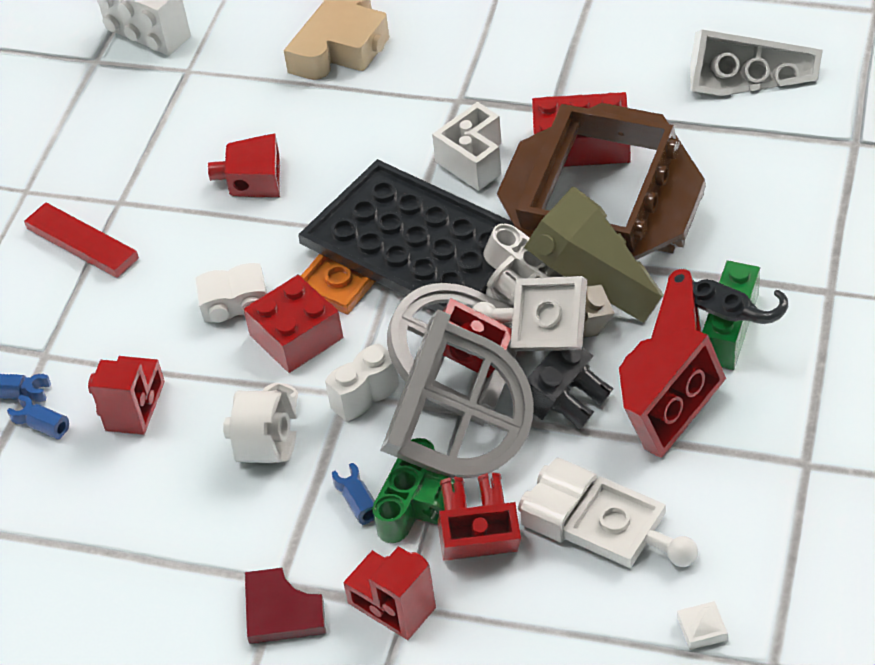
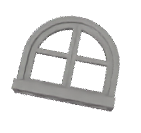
(403, 320)
(420, 387)

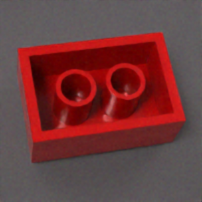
(585, 149)

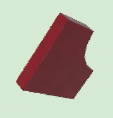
(279, 610)

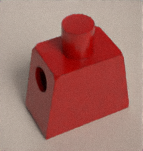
(250, 167)

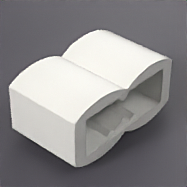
(226, 293)
(361, 382)
(555, 497)

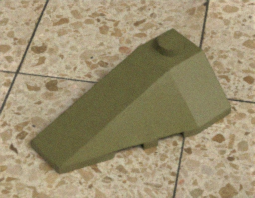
(582, 242)

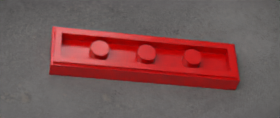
(81, 239)

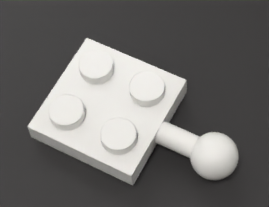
(545, 313)
(620, 524)

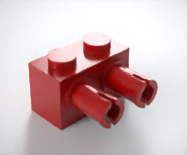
(478, 529)

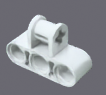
(512, 261)

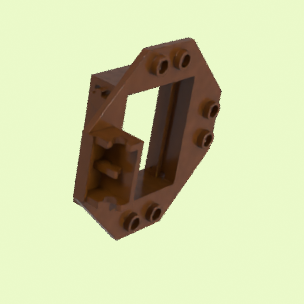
(666, 197)

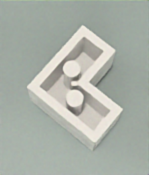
(470, 146)

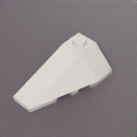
(740, 64)

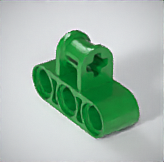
(408, 496)

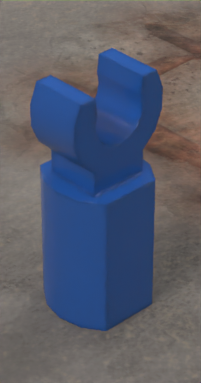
(15, 385)
(39, 418)
(355, 494)

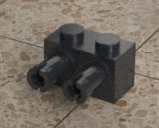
(554, 378)

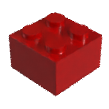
(293, 323)

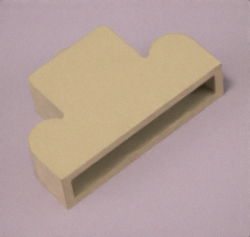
(339, 34)

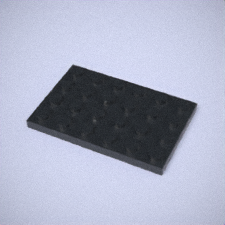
(405, 232)

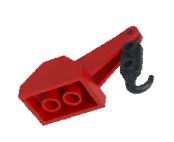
(677, 368)

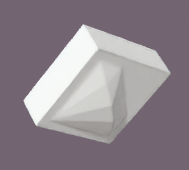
(702, 625)

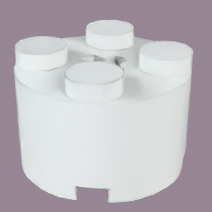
(261, 426)

